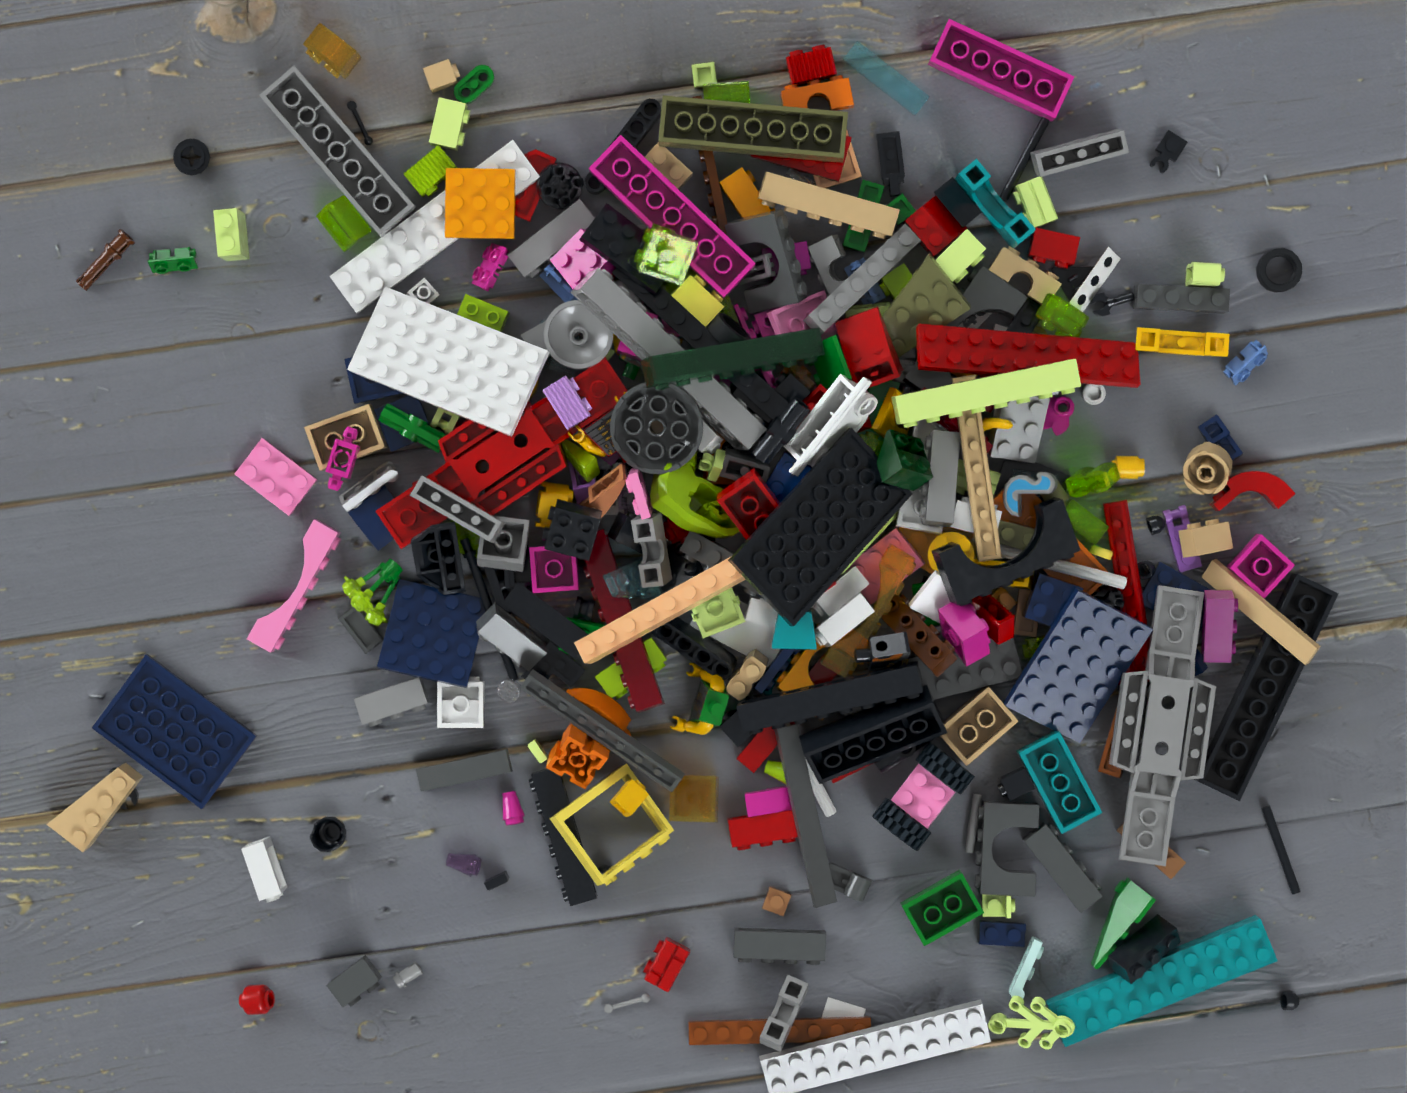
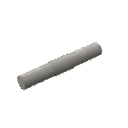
(973, 823)

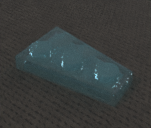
(627, 583)

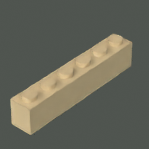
(829, 204)

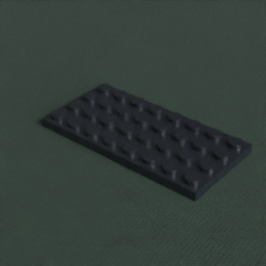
(819, 528)

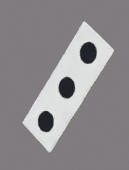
(1095, 280)

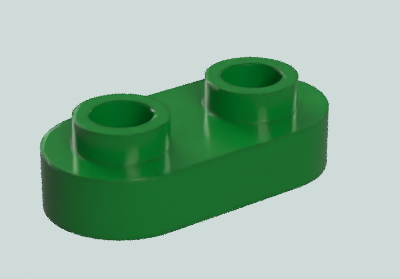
(472, 82)

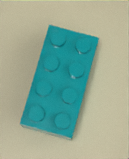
(1059, 781)

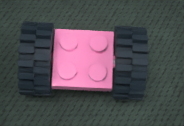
(923, 796)

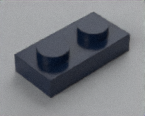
(1002, 933)

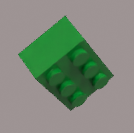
(942, 907)

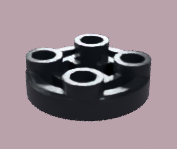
(559, 185)

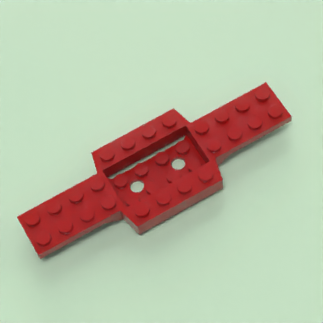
(543, 428)

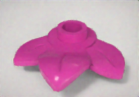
(1055, 418)

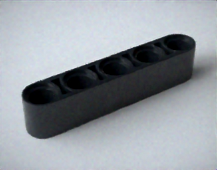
(634, 139)
(694, 650)

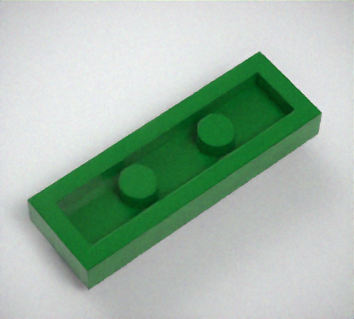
(854, 239)

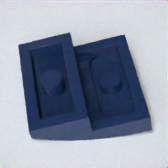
(369, 521)

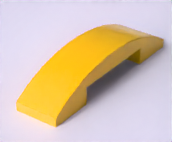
(1182, 342)

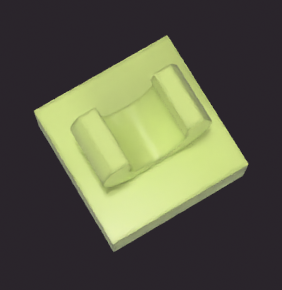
(713, 464)

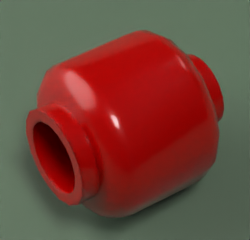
(256, 999)

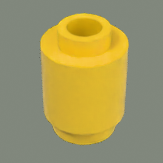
(1130, 466)

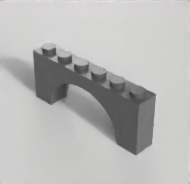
(986, 295)

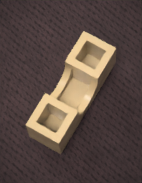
(1009, 263)

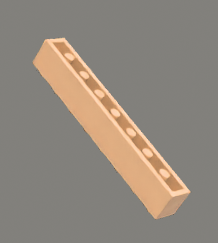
(658, 611)

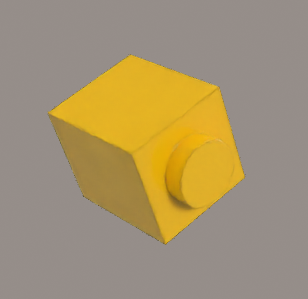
(629, 797)

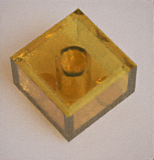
(331, 50)
(695, 799)

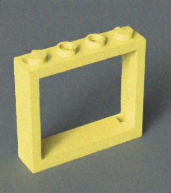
(641, 851)

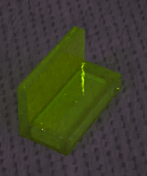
(343, 222)

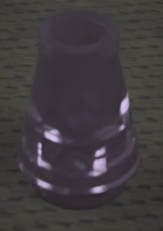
(465, 863)

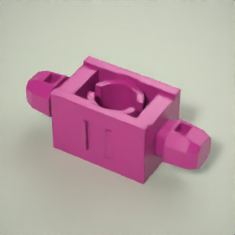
(350, 434)

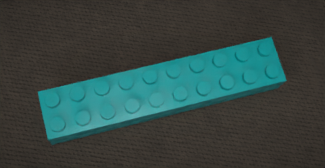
(1175, 977)

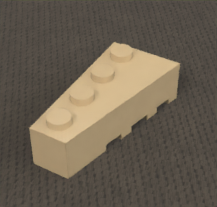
(92, 812)

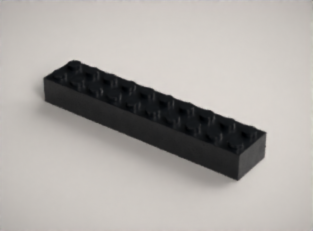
(1263, 691)

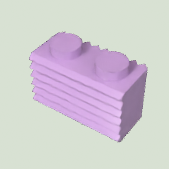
(567, 402)

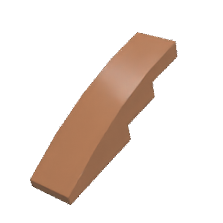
(606, 490)

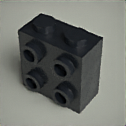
(572, 529)

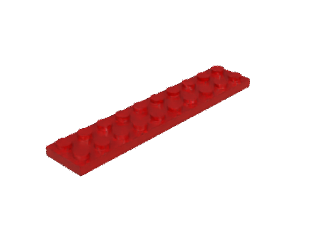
(1001, 352)

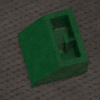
(903, 461)

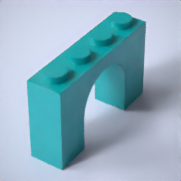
(1011, 226)

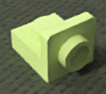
(997, 905)

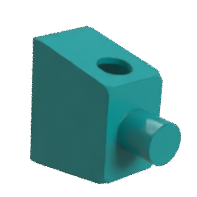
(794, 637)

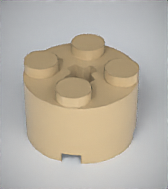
(1216, 477)

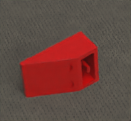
(868, 347)

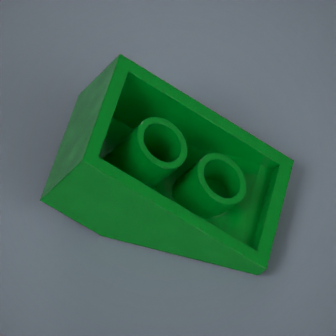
(831, 364)

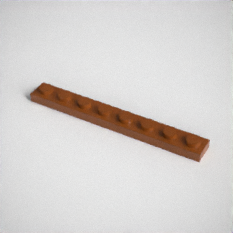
(749, 1030)

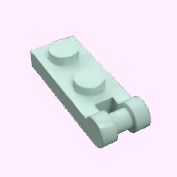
(1026, 970)

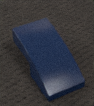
(1217, 433)

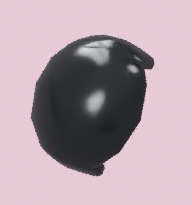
(328, 834)

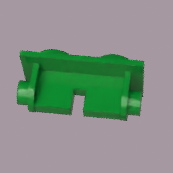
(162, 261)

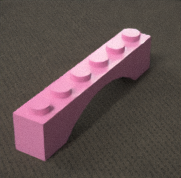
(317, 545)

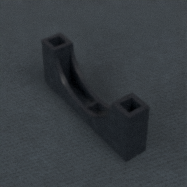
(1050, 542)

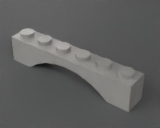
(862, 279)

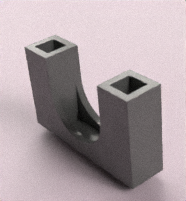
(771, 230)
(994, 818)

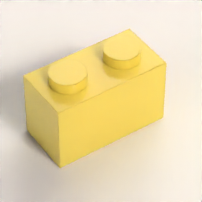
(698, 300)

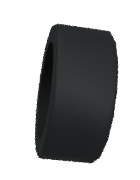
(1296, 267)
(726, 329)

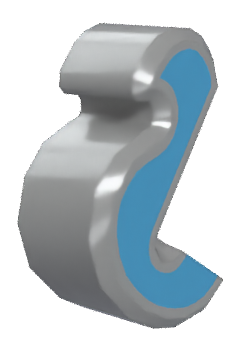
(1026, 484)

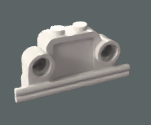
(840, 408)

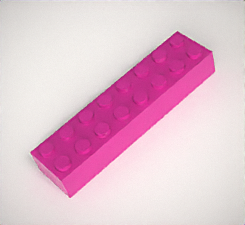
(659, 202)

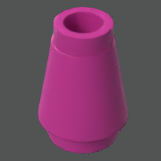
(512, 809)

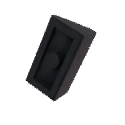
(957, 202)

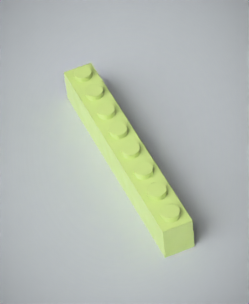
(986, 391)

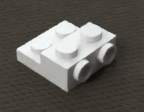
(461, 706)

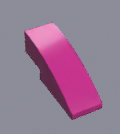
(767, 801)

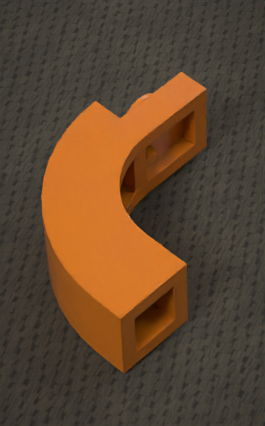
(603, 705)

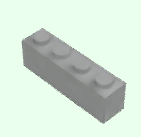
(1079, 152)
(550, 239)
(941, 489)
(457, 509)

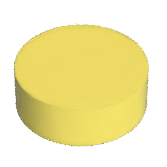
(1101, 552)

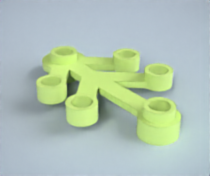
(1060, 1025)

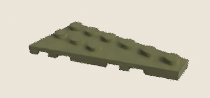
(925, 299)

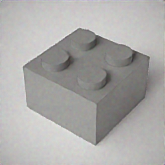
(508, 549)

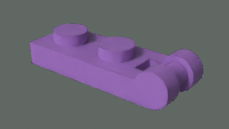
(1186, 563)

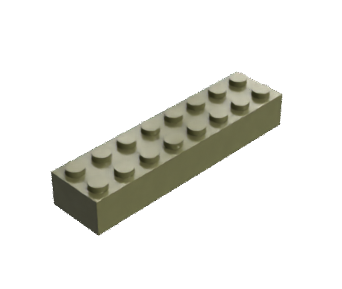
(753, 129)

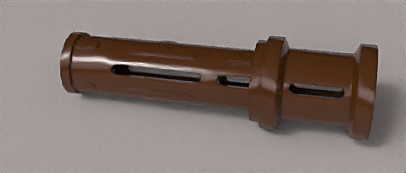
(112, 252)

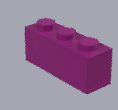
(1218, 626)

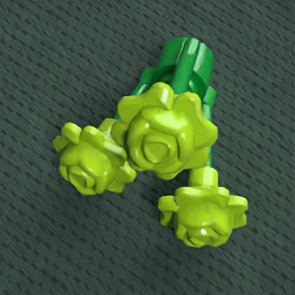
(361, 600)

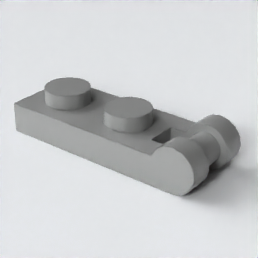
(368, 485)

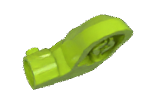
(691, 501)

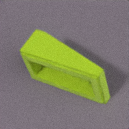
(582, 460)

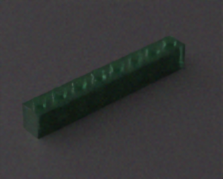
(732, 358)

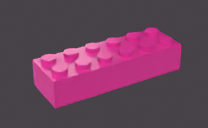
(1001, 70)

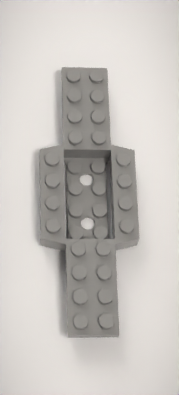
(1183, 727)

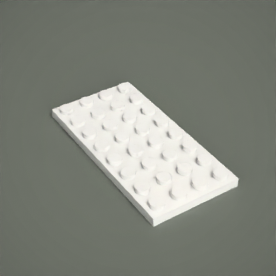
(448, 361)

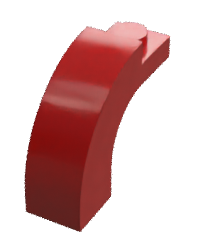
(1264, 483)

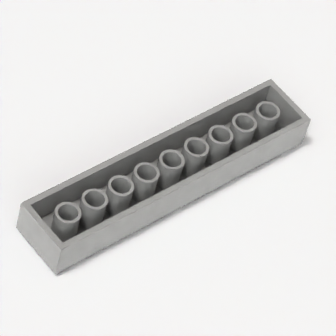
(647, 338)

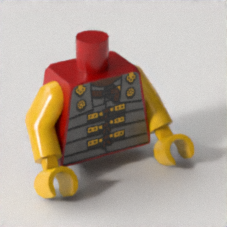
(597, 436)

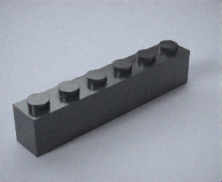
(552, 799)

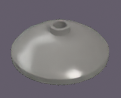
(560, 334)

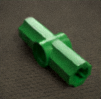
(411, 427)

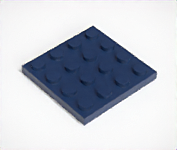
(431, 634)

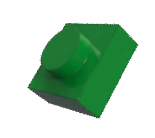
(904, 206)

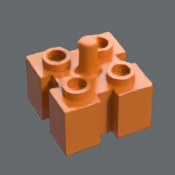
(577, 756)

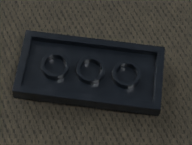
(617, 242)

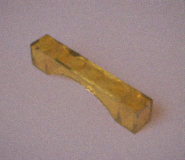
(893, 568)

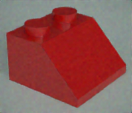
(934, 226)

